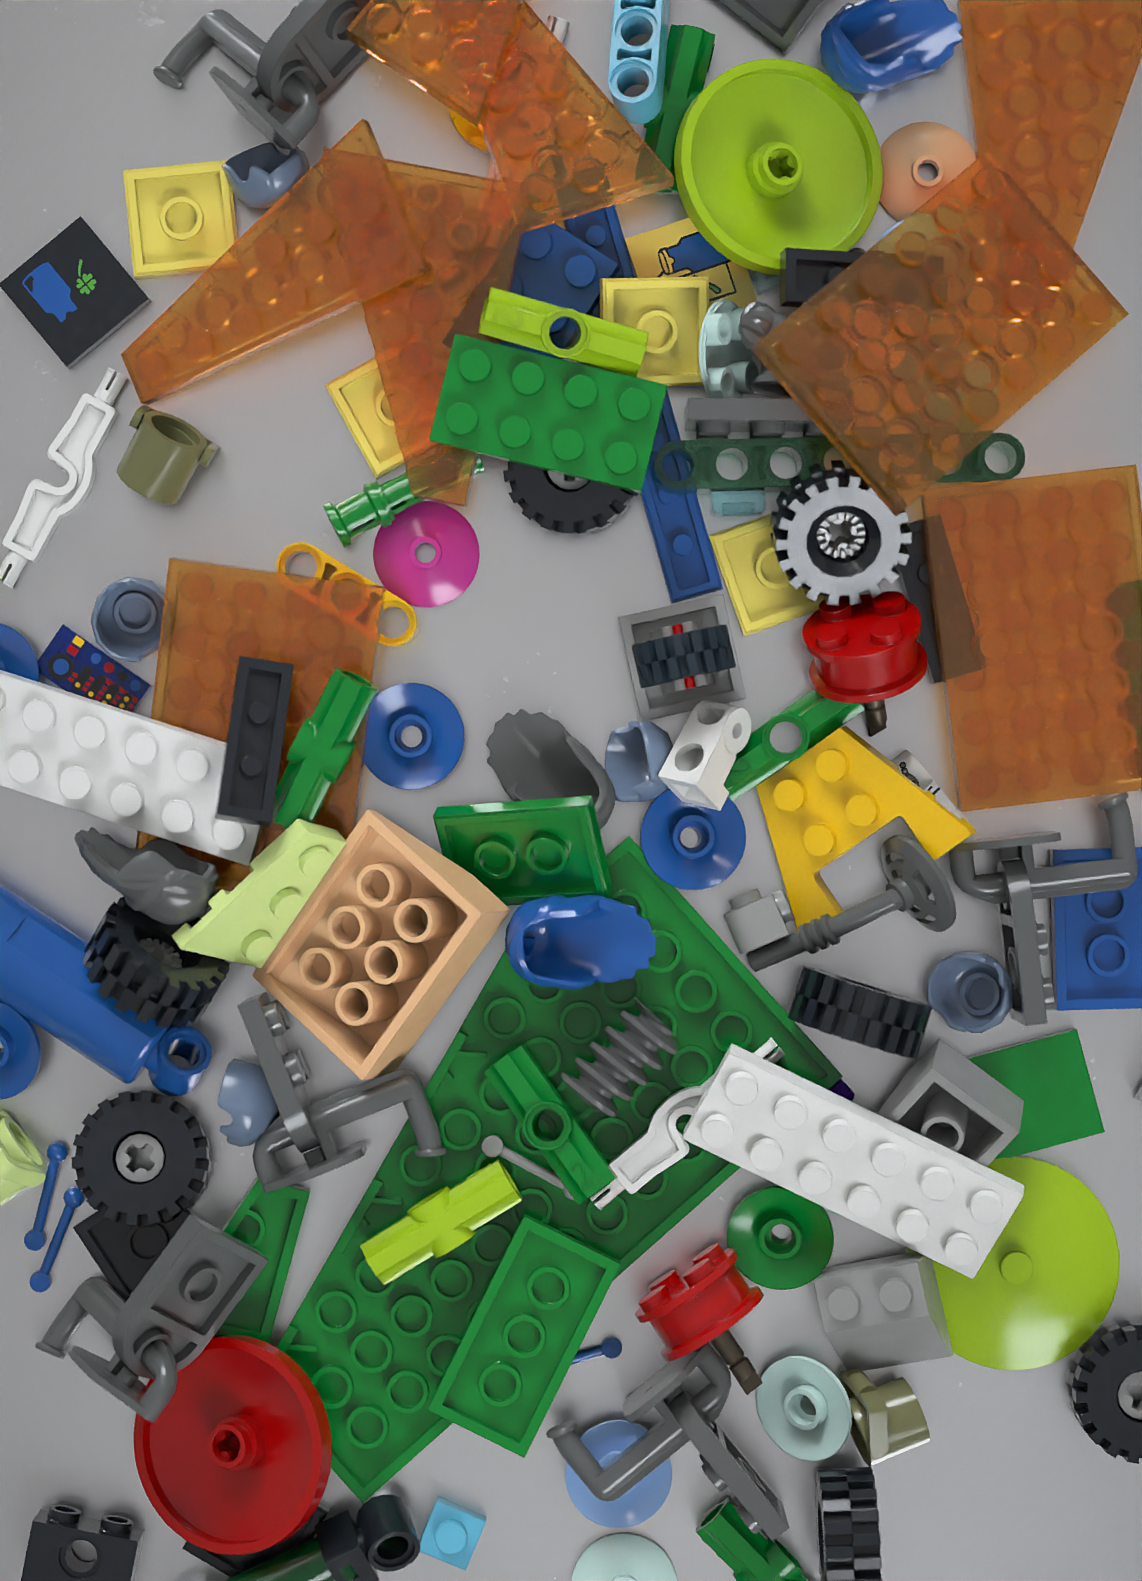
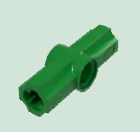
(686, 69)
(322, 747)
(758, 760)
(528, 1096)
(747, 1554)

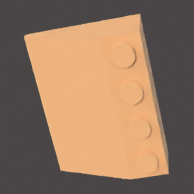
(380, 945)

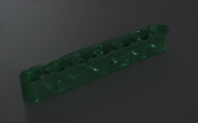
(806, 451)

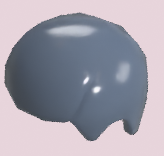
(264, 174)
(128, 618)
(635, 759)
(970, 991)
(248, 1101)

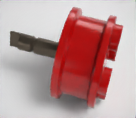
(866, 652)
(701, 1309)

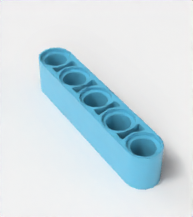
(638, 64)

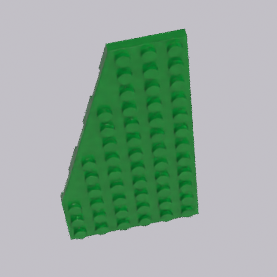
(387, 1346)

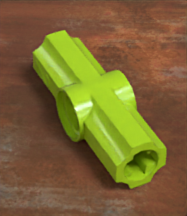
(597, 340)
(441, 1222)

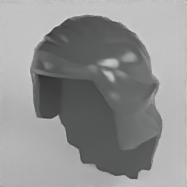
(544, 761)
(155, 879)

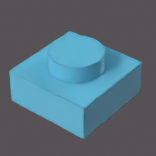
(451, 1533)

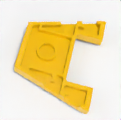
(834, 802)

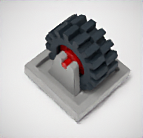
(681, 657)

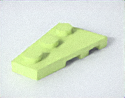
(262, 907)

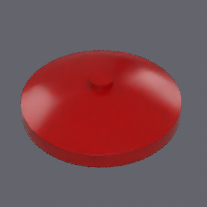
(236, 1448)

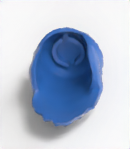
(887, 42)
(578, 941)

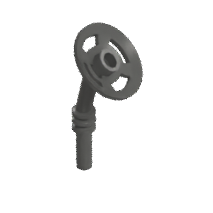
(902, 892)

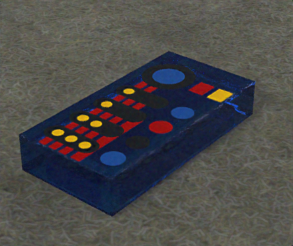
(90, 672)

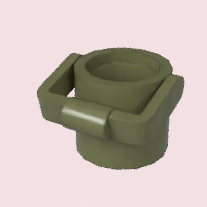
(163, 455)
(883, 1417)

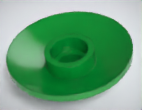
(778, 1261)

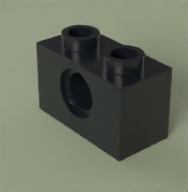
(50, 1551)

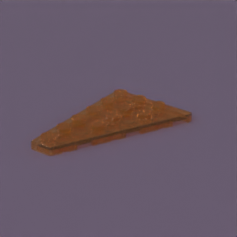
(1050, 92)
(469, 248)

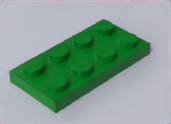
(548, 413)
(524, 1335)

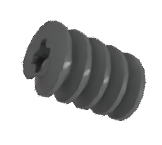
(622, 1060)

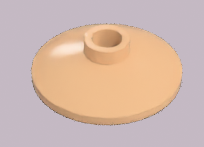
(905, 151)

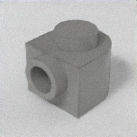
(758, 919)

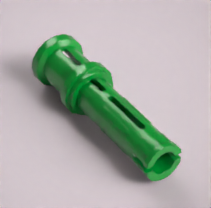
(373, 506)

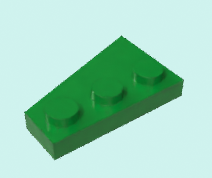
(272, 1227)

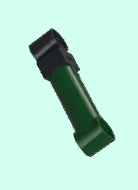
(345, 1550)

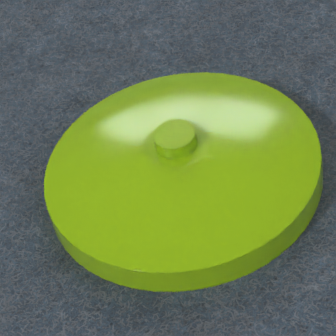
(777, 163)
(1043, 1278)

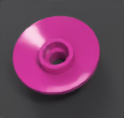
(430, 582)

